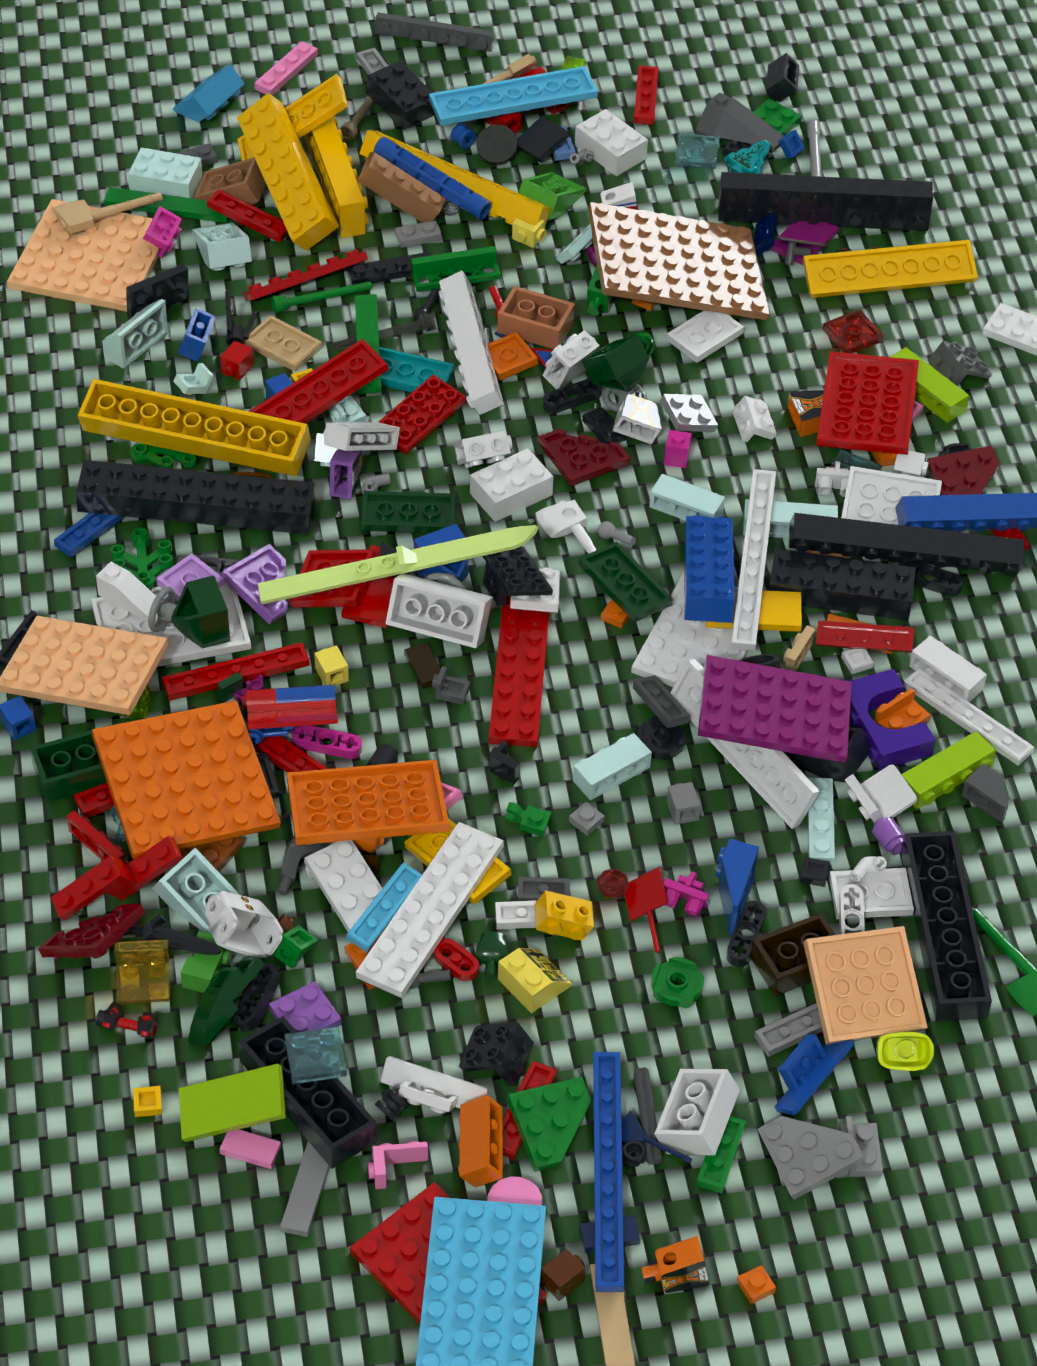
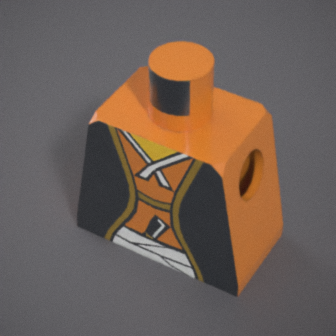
(805, 410)
(678, 1266)

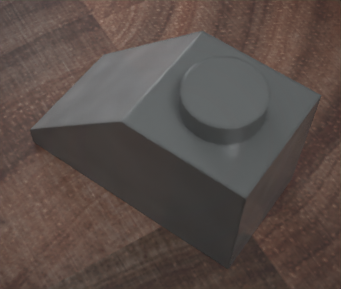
(987, 791)

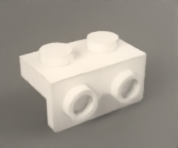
(753, 418)

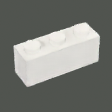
(948, 668)

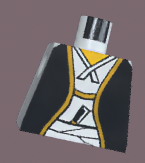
(638, 418)

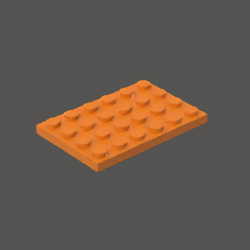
(367, 802)

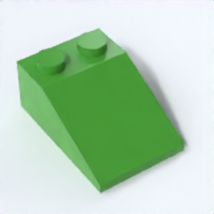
(552, 191)

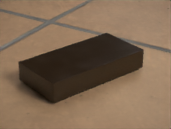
(422, 663)

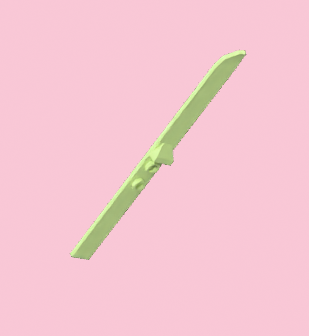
(396, 563)

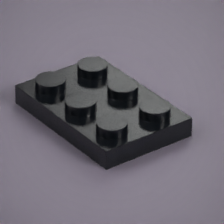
(168, 285)

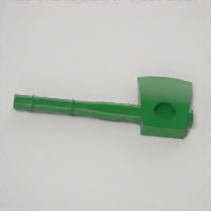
(1024, 989)

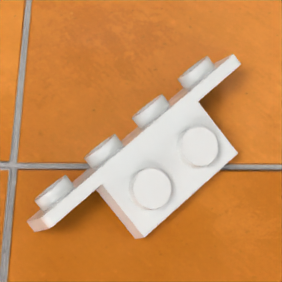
(429, 1086)

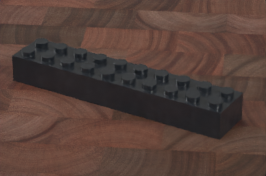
(826, 199)
(195, 497)

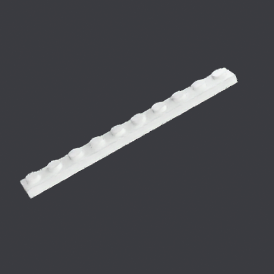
(753, 560)

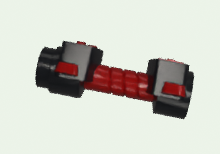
(111, 1018)

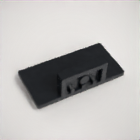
(513, 575)

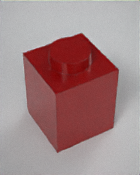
(237, 360)

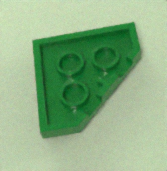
(549, 1119)

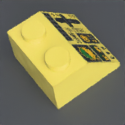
(531, 978)

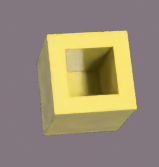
(331, 666)

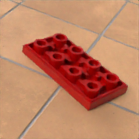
(423, 412)
(373, 602)

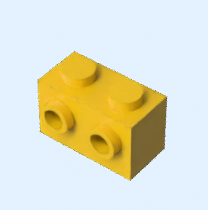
(563, 915)

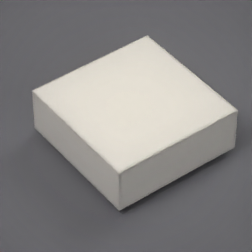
(857, 660)

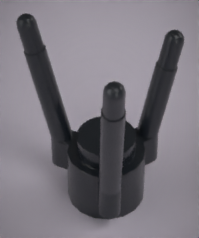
(235, 331)

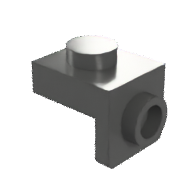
(450, 688)

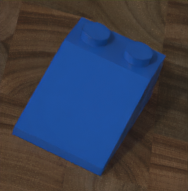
(736, 877)

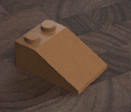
(237, 179)

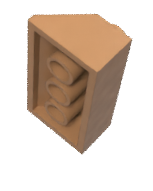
(400, 188)

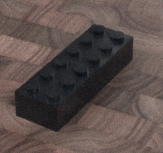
(845, 583)
(320, 1108)

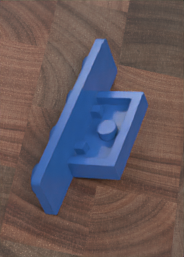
(807, 1070)

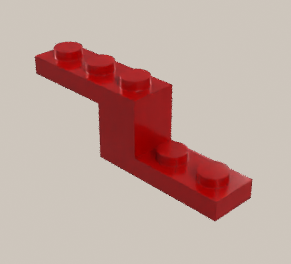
(116, 877)

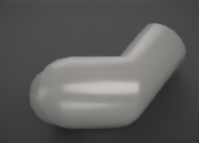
(580, 157)
(373, 482)

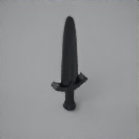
(176, 939)

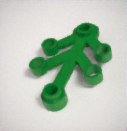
(143, 453)
(141, 540)

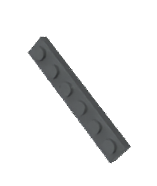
(434, 32)

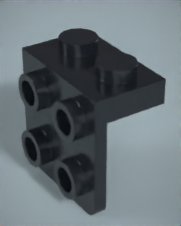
(499, 1049)

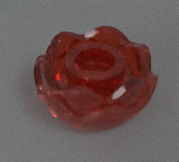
(612, 877)

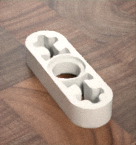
(844, 903)

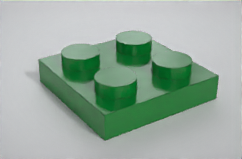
(778, 116)

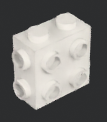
(568, 359)
(485, 447)

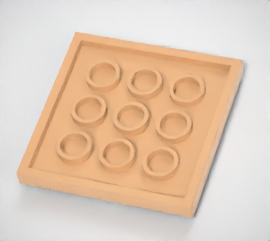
(865, 984)

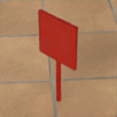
(644, 896)

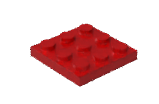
(339, 597)

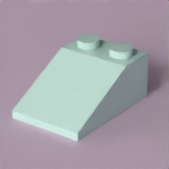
(223, 246)
(190, 886)

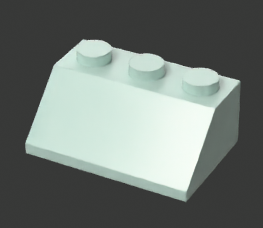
(136, 334)

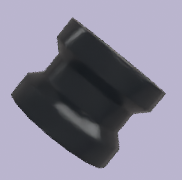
(391, 1105)

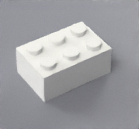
(612, 142)
(511, 484)
(697, 1111)

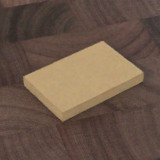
(283, 343)

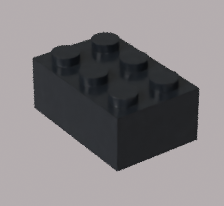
(400, 95)

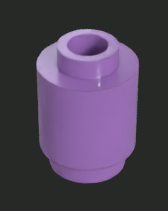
(888, 835)

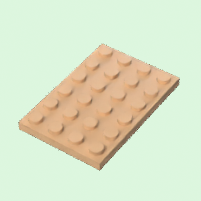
(83, 665)

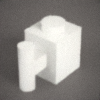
(911, 464)

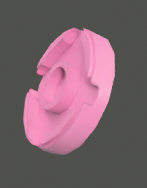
(515, 1191)

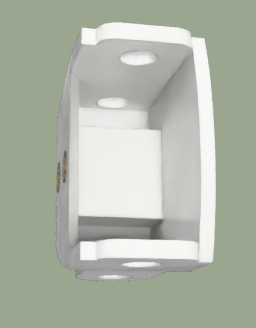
(236, 924)

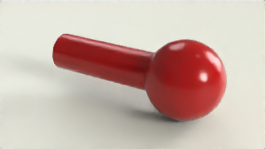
(496, 298)

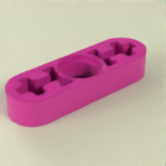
(342, 751)

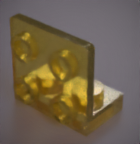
(142, 971)

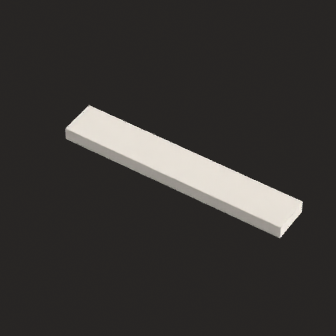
(968, 716)

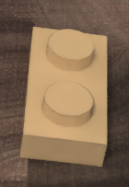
(801, 646)

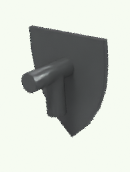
(793, 250)

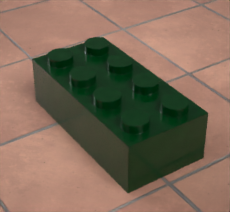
(67, 765)

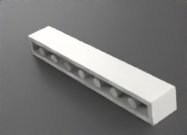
(470, 343)

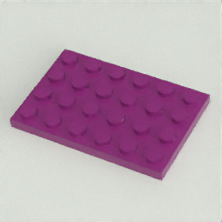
(775, 708)

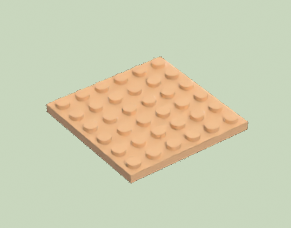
(88, 264)

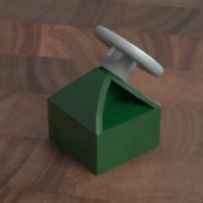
(618, 369)
(197, 615)

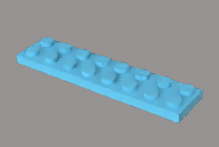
(513, 95)

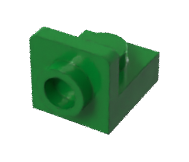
(294, 945)

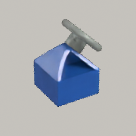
(450, 573)

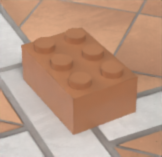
(536, 317)

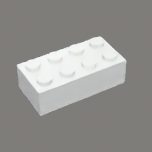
(439, 610)

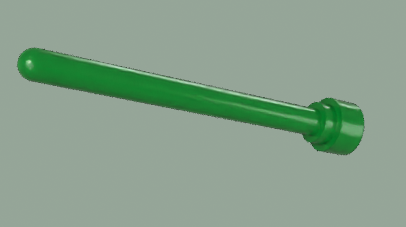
(281, 303)

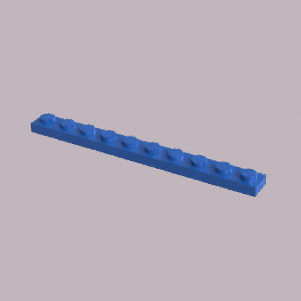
(608, 1173)

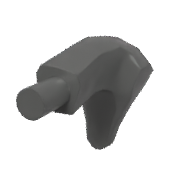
(291, 860)

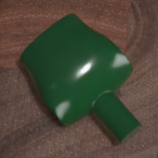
(490, 950)

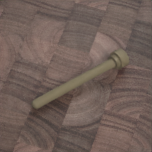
(349, 129)

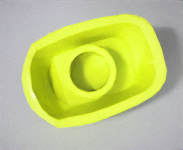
(905, 1051)

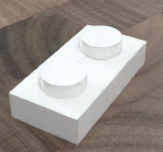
(515, 914)

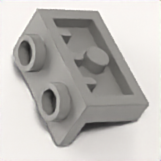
(868, 1141)

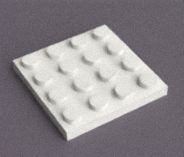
(875, 493)

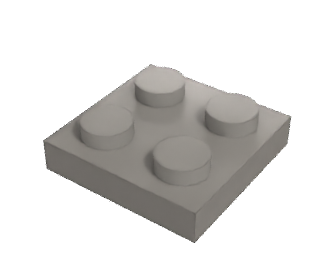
(689, 413)

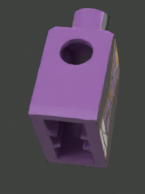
(343, 464)

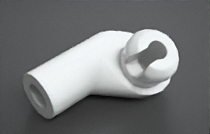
(868, 865)

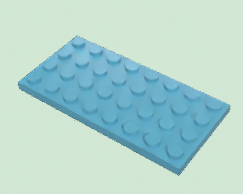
(481, 1284)

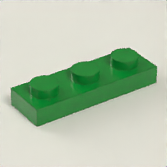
(717, 1167)

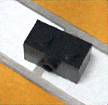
(782, 78)

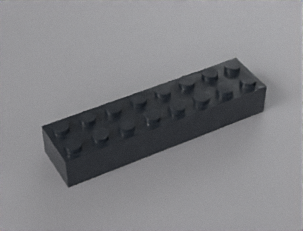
(946, 927)

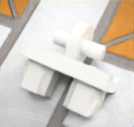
(832, 478)

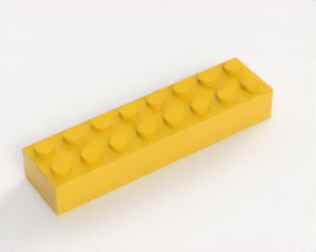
(287, 172)
(338, 178)

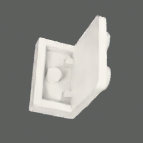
(882, 794)

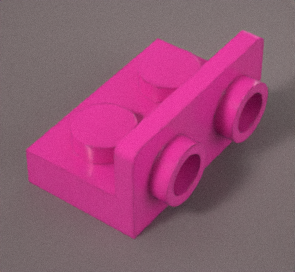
(162, 230)

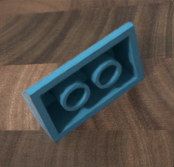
(210, 95)

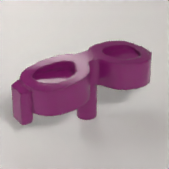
(255, 684)

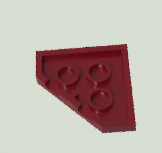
(582, 456)
(964, 471)
(94, 934)

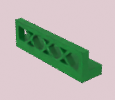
(444, 264)

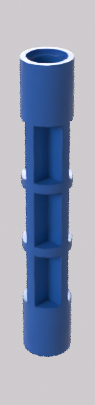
(434, 178)

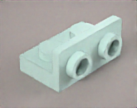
(347, 411)

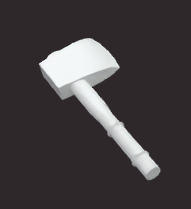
(564, 519)

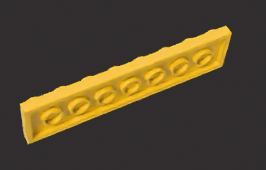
(890, 268)

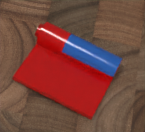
(290, 707)

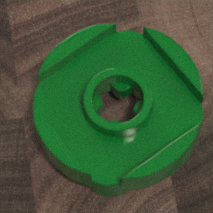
(677, 995)

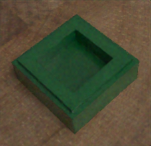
(229, 686)

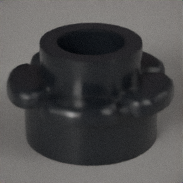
(637, 1148)

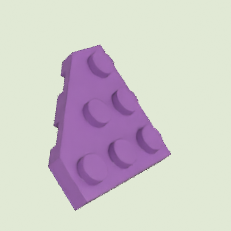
(256, 568)

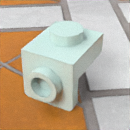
(195, 382)

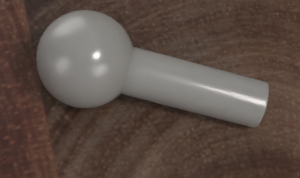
(608, 530)

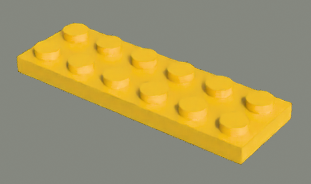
(309, 110)

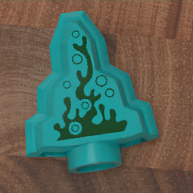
(748, 159)

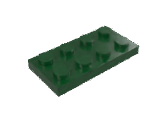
(407, 511)
(625, 581)

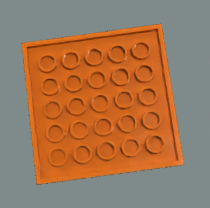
(185, 778)

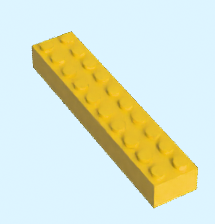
(194, 427)

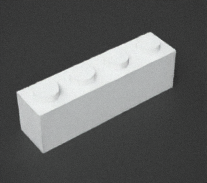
(361, 436)

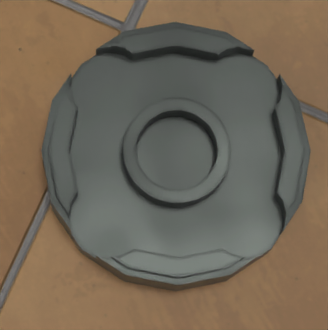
(496, 145)

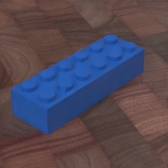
(708, 569)

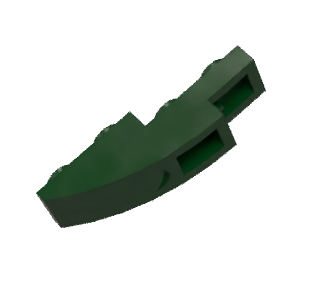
(217, 1003)

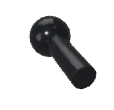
(427, 305)

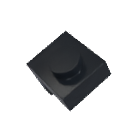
(503, 765)

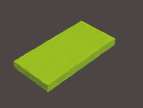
(232, 1103)

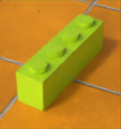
(936, 390)
(948, 768)

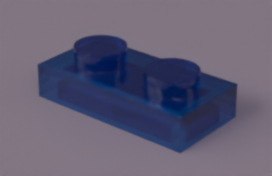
(764, 234)

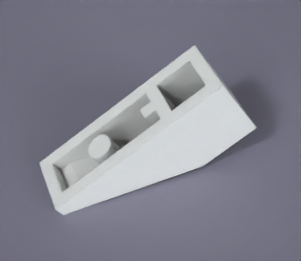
(125, 590)

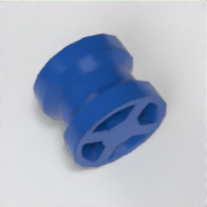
(463, 136)

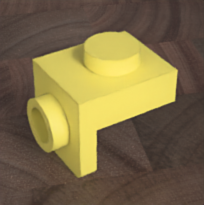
(528, 233)

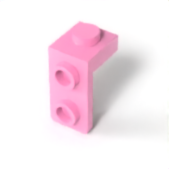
(394, 1153)

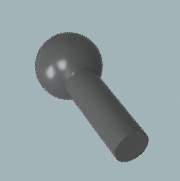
(428, 977)

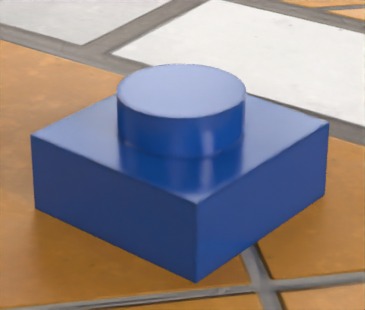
(791, 144)

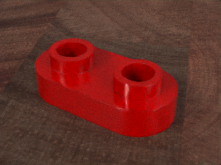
(457, 961)

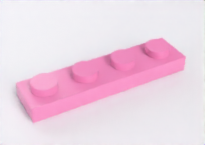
(286, 68)

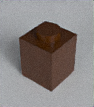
(563, 1274)

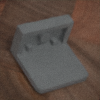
(957, 361)

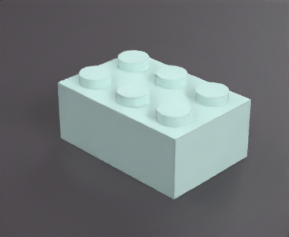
(165, 173)

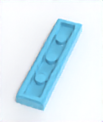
(383, 908)

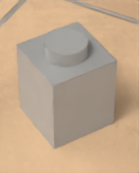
(683, 803)

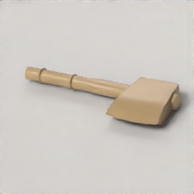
(516, 69)
(77, 217)

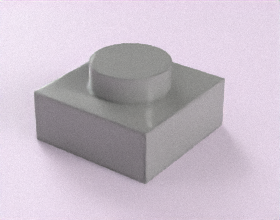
(586, 818)

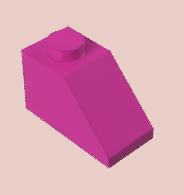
(677, 448)

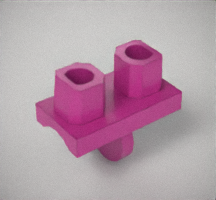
(696, 898)

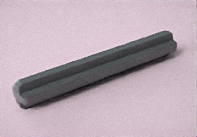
(647, 1113)

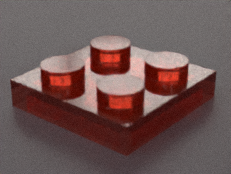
(853, 332)

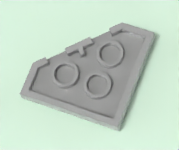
(809, 1153)

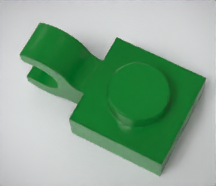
(532, 820)

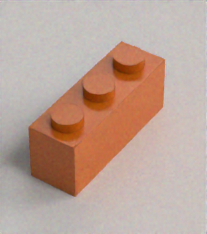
(481, 1141)

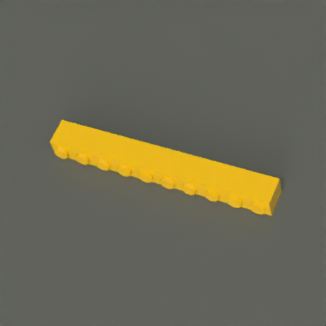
(504, 200)

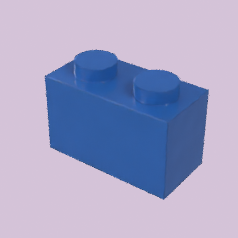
(196, 334)

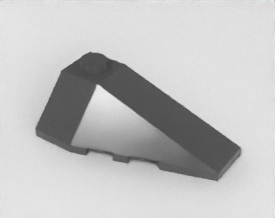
(733, 121)

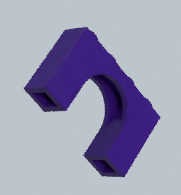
(885, 744)

